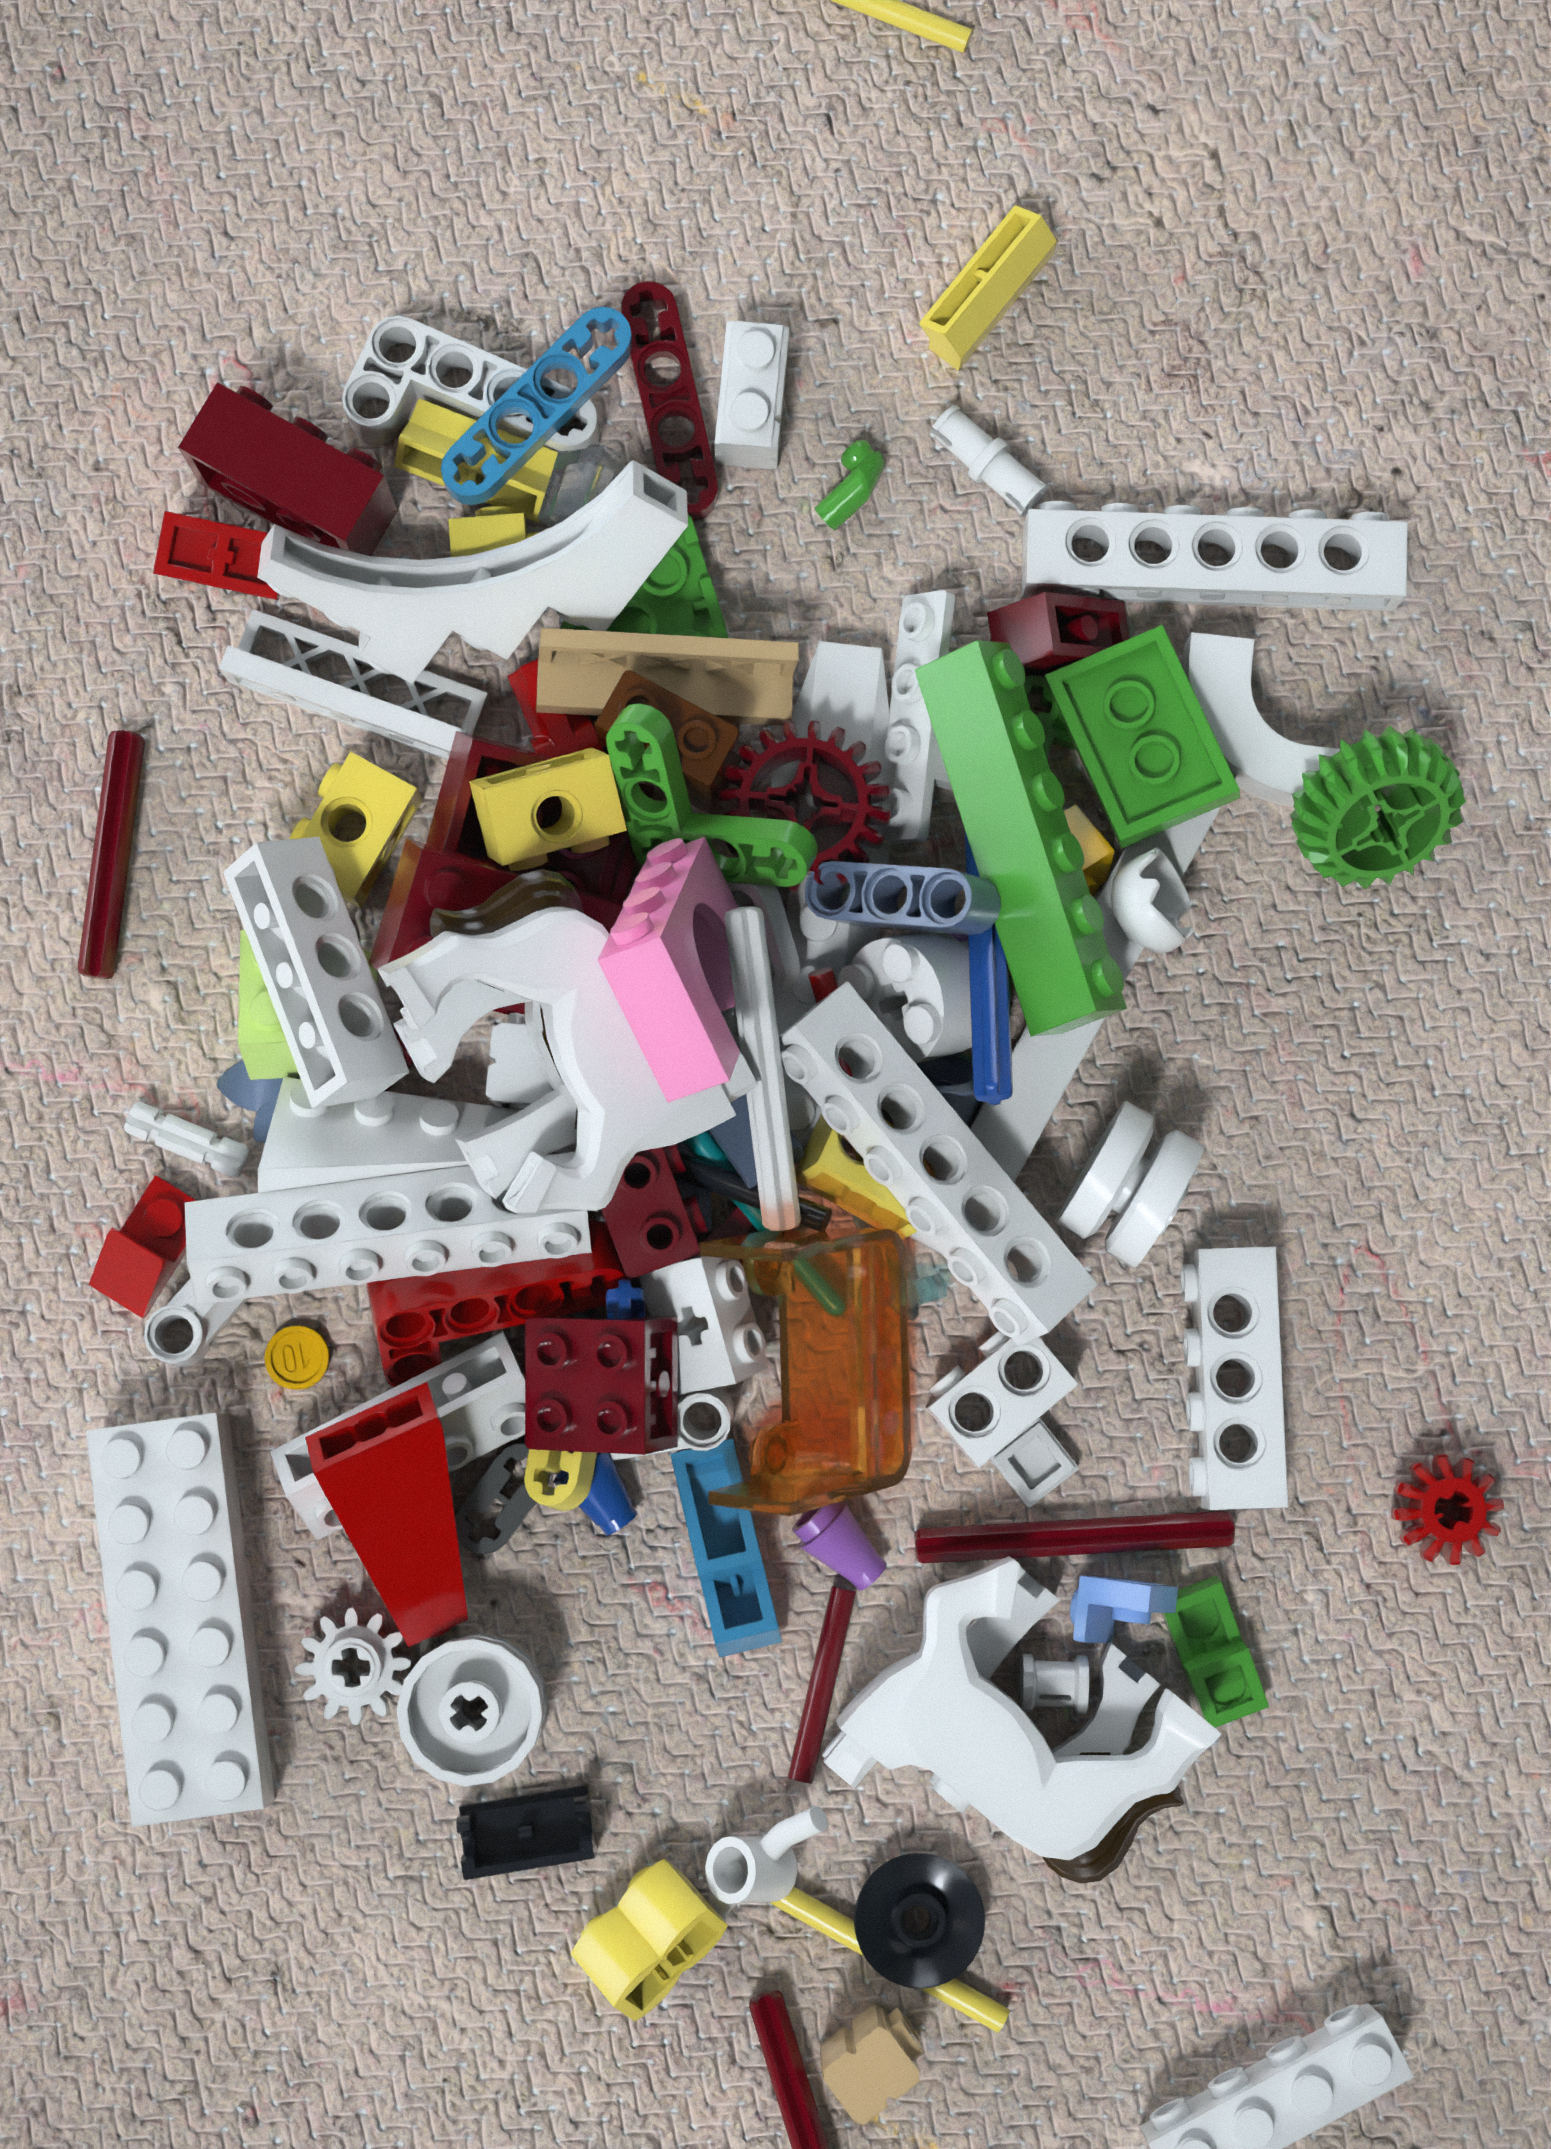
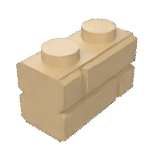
(871, 2061)

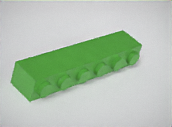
(1021, 837)

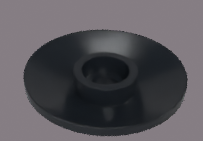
(948, 1940)

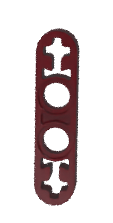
(669, 401)

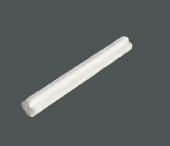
(762, 1053)

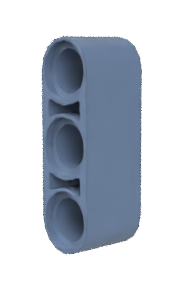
(928, 901)

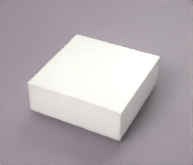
(1034, 1463)

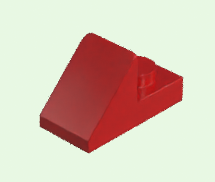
(145, 1250)

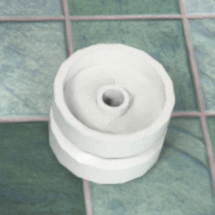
(1137, 1188)
(441, 1733)

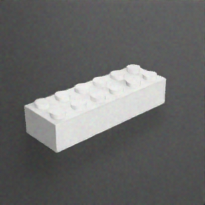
(180, 1619)

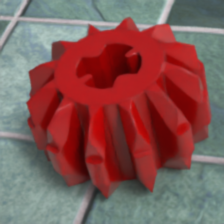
(1443, 1484)

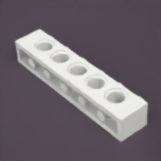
(1369, 538)
(965, 1172)
(366, 1234)

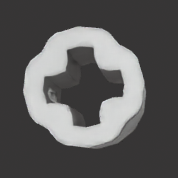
(1054, 1683)

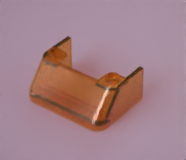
(839, 1362)

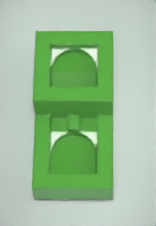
(1214, 1654)

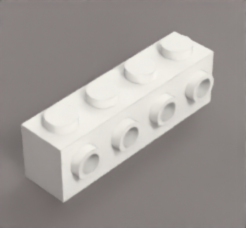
(479, 1408)
(1289, 2091)

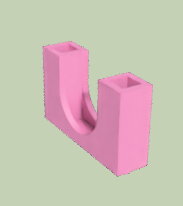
(674, 967)

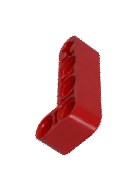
(421, 1311)

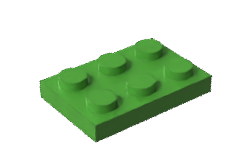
(1142, 736)

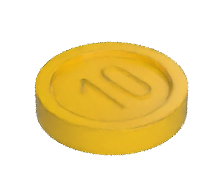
(297, 1357)

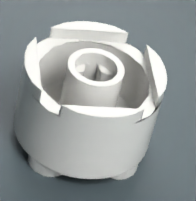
(917, 991)

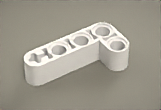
(422, 377)

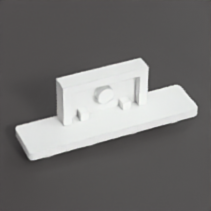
(911, 749)

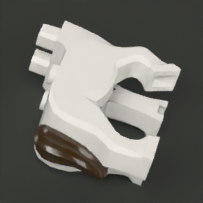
(543, 951)
(945, 1715)

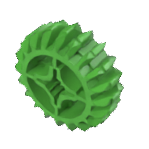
(1416, 801)

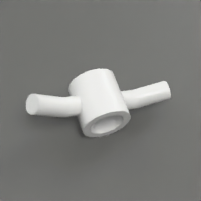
(759, 1866)

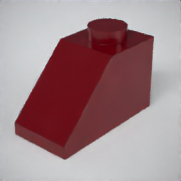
(1058, 629)

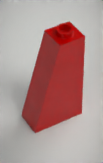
(395, 1501)

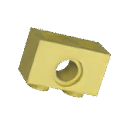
(510, 802)
(388, 809)

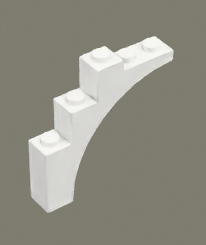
(491, 598)

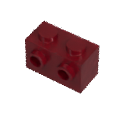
(650, 1217)

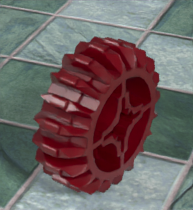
(833, 811)

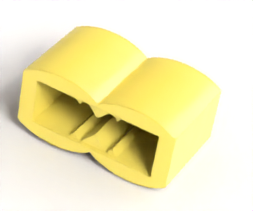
(648, 1939)

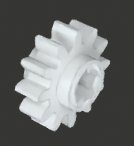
(339, 1684)

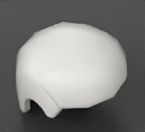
(1150, 902)

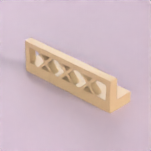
(725, 676)

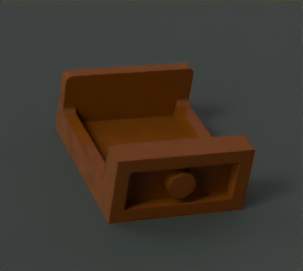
(700, 737)

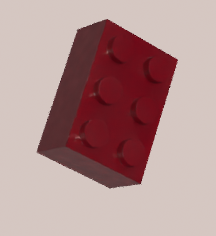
(288, 472)

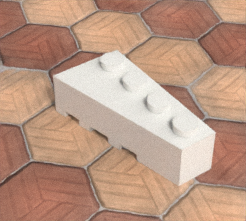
(365, 1137)

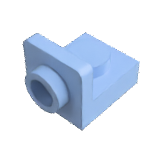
(1107, 1599)

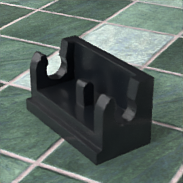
(526, 1832)

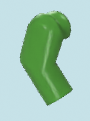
(856, 488)

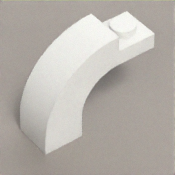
(1256, 754)

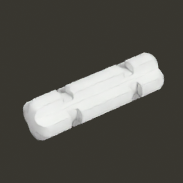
(186, 1139)

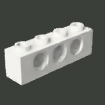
(315, 971)
(1261, 1475)

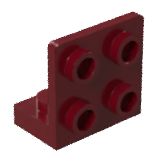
(601, 1384)

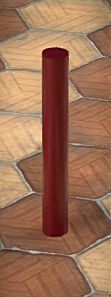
(821, 1684)

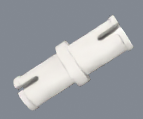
(988, 460)

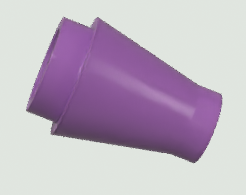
(840, 1543)

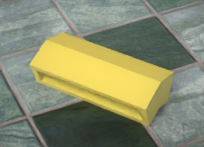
(988, 286)
(436, 429)

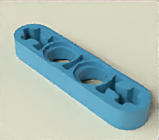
(529, 399)

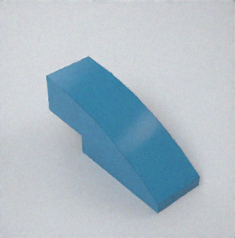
(725, 1552)

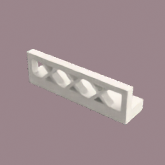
(342, 701)

